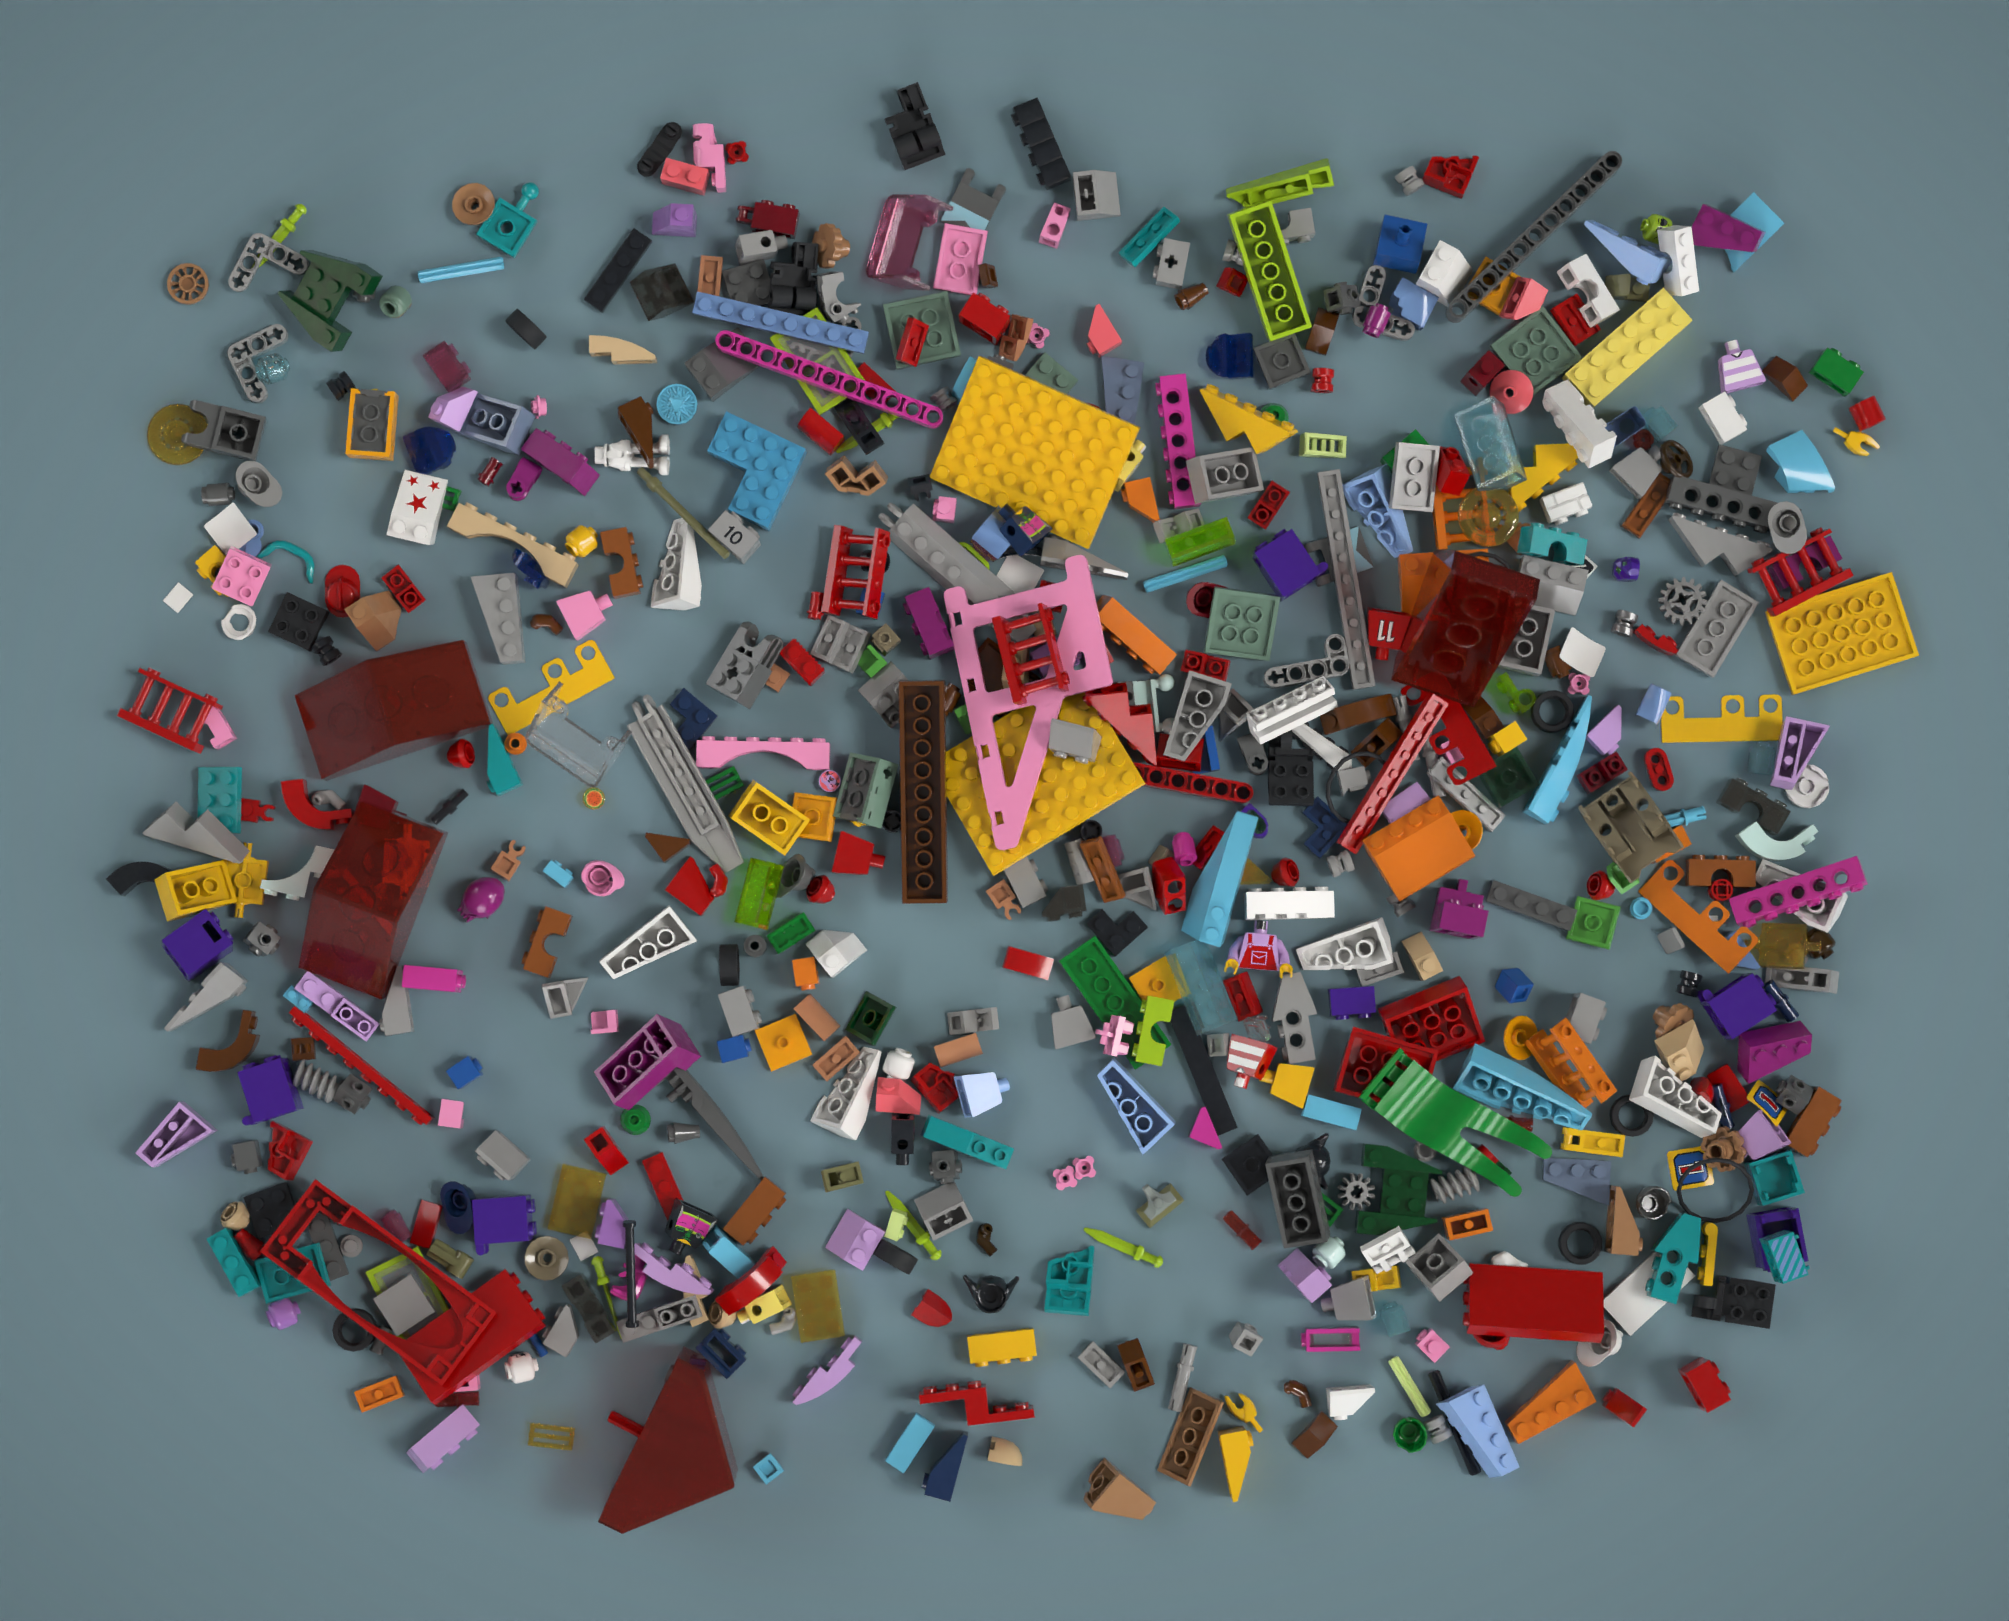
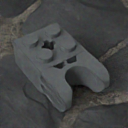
(221, 425)
(744, 666)

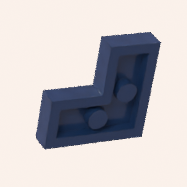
(697, 717)
(1328, 828)

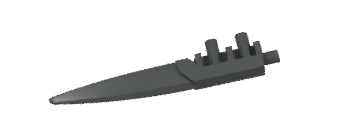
(689, 1089)

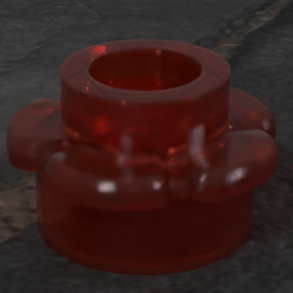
(1649, 439)

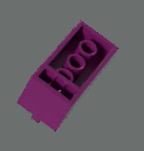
(1459, 912)
(646, 1061)

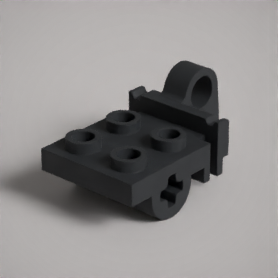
(914, 132)
(793, 286)
(1289, 773)
(1739, 1301)

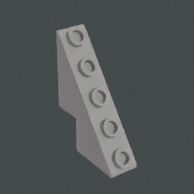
(1709, 543)
(201, 835)

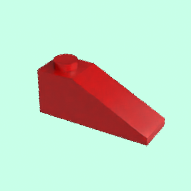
(1623, 1406)

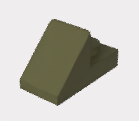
(1627, 288)
(842, 1176)

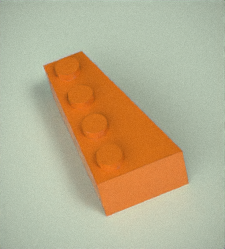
(1134, 636)
(1554, 1402)

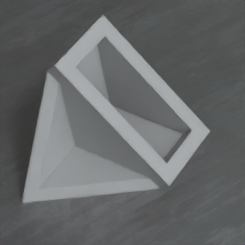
(1233, 714)
(1138, 887)
(563, 996)

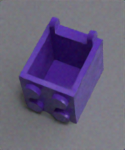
(1286, 564)
(194, 949)
(1738, 1005)
(269, 1090)
(503, 1220)
(1771, 1222)

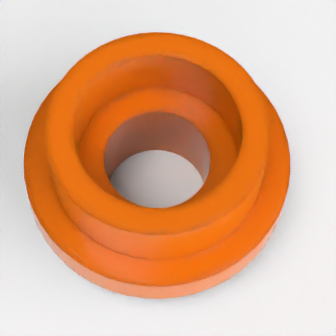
(522, 746)

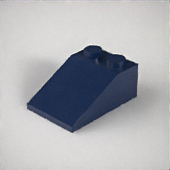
(944, 1472)

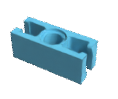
(1331, 1112)
(910, 1442)

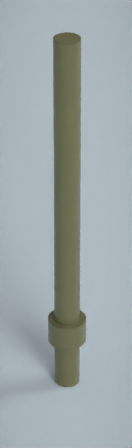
(655, 485)

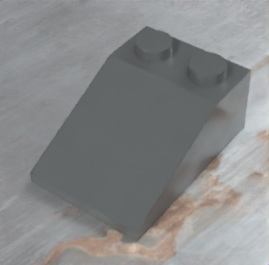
(717, 370)

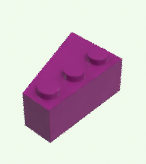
(1724, 231)
(560, 460)
(928, 623)
(1771, 1049)

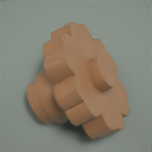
(831, 245)
(1671, 1018)
(1724, 1145)

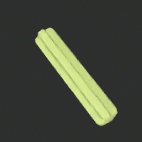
(1409, 1386)

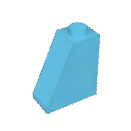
(727, 1252)

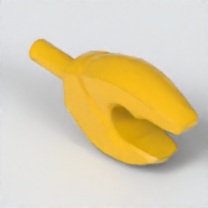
(1854, 439)
(1245, 1413)

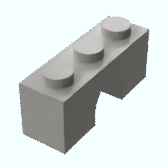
(1300, 226)

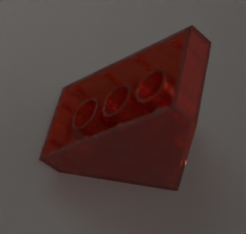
(1462, 625)
(392, 707)
(370, 898)
(679, 1453)

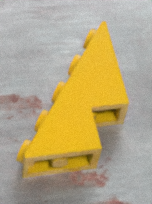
(1242, 418)
(1548, 463)

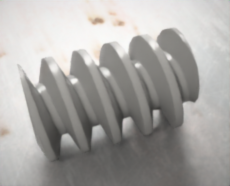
(316, 1082)
(1454, 1184)

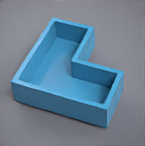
(768, 463)

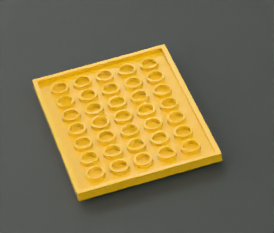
(1034, 450)
(1064, 791)

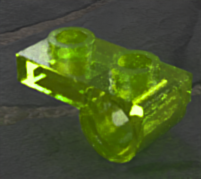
(1506, 686)

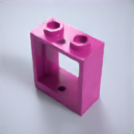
(433, 978)

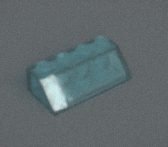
(1490, 445)
(1200, 986)

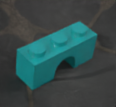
(1567, 547)
(228, 1252)

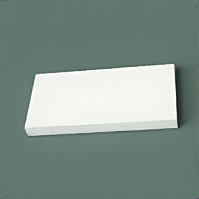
(1629, 1299)

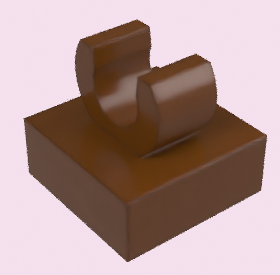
(303, 1049)

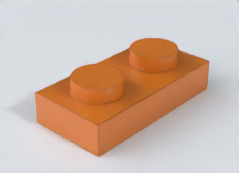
(379, 1393)

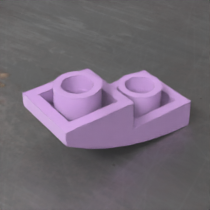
(1405, 802)

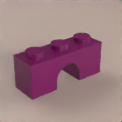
(1794, 562)

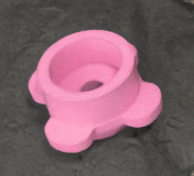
(1043, 333)
(539, 406)
(1574, 688)
(1089, 1171)
(1059, 1174)

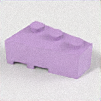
(1795, 749)
(174, 1135)
(1307, 1278)
(443, 1439)

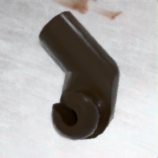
(983, 1239)

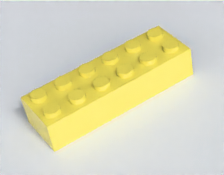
(1628, 348)

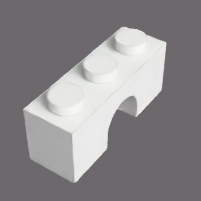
(1679, 244)
(1582, 275)

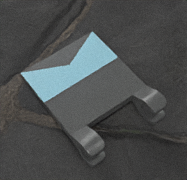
(971, 206)
(1361, 555)

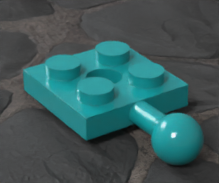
(505, 212)

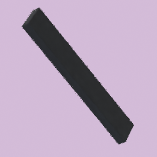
(1202, 1072)

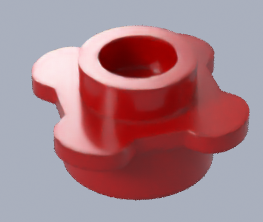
(736, 146)

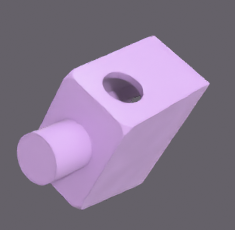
(1762, 1136)

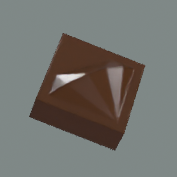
(988, 275)

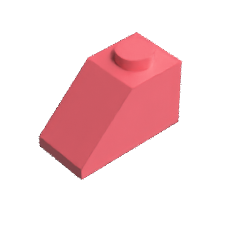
(1524, 298)
(1102, 334)
(896, 1097)

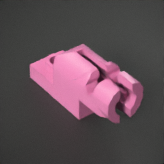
(709, 155)

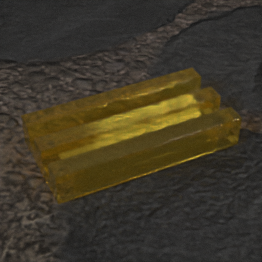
(532, 1434)

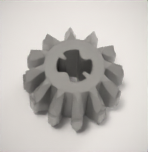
(1362, 1195)

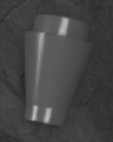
(682, 1132)

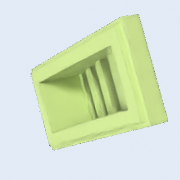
(1313, 452)

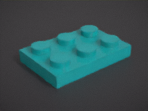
(221, 794)
(279, 1284)

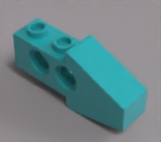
(967, 1141)
(1684, 1239)

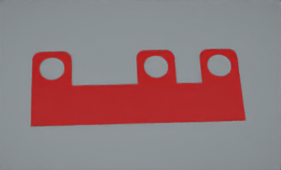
(1461, 735)

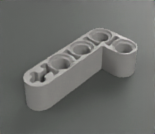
(1305, 667)

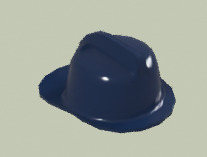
(457, 1206)

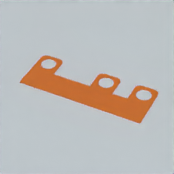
(1695, 926)

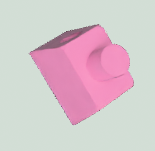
(583, 612)

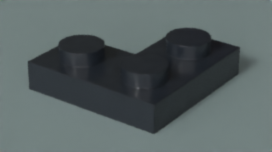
(1116, 936)

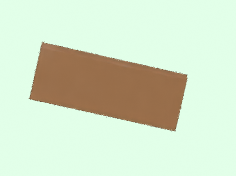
(1190, 1436)

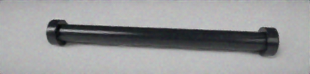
(630, 1273)

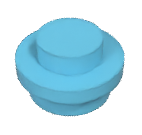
(1640, 908)

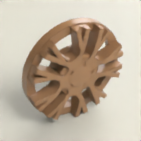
(187, 283)

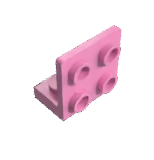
(241, 576)

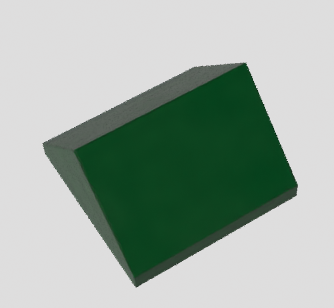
(870, 1018)

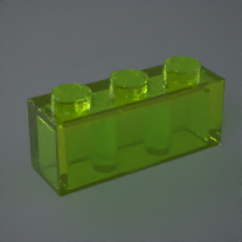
(1200, 541)
(759, 893)

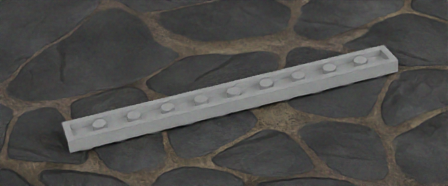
(1346, 579)

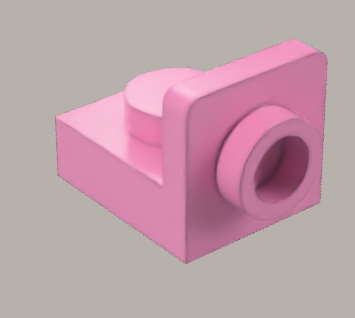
(1431, 1344)

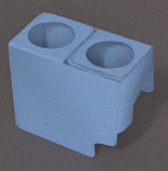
(1412, 303)
(1635, 415)
(990, 536)
(1653, 703)

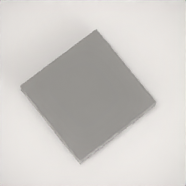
(404, 1305)

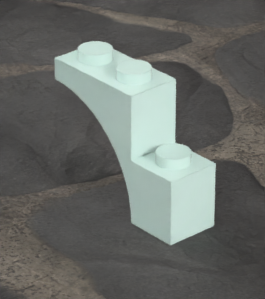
(296, 885)

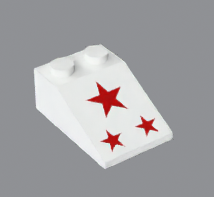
(417, 508)

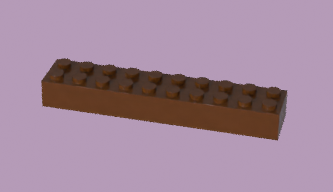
(923, 791)

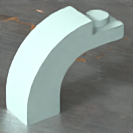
(1766, 848)

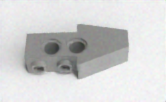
(1295, 998)

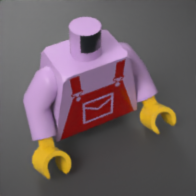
(1259, 952)

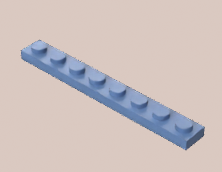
(780, 322)

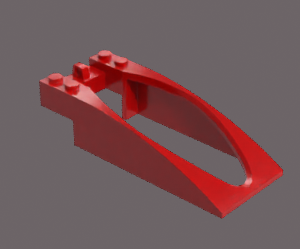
(471, 1311)

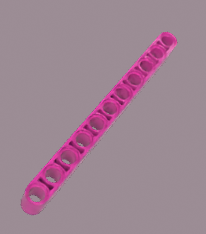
(821, 371)

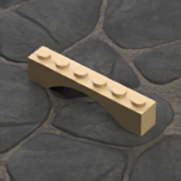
(473, 524)

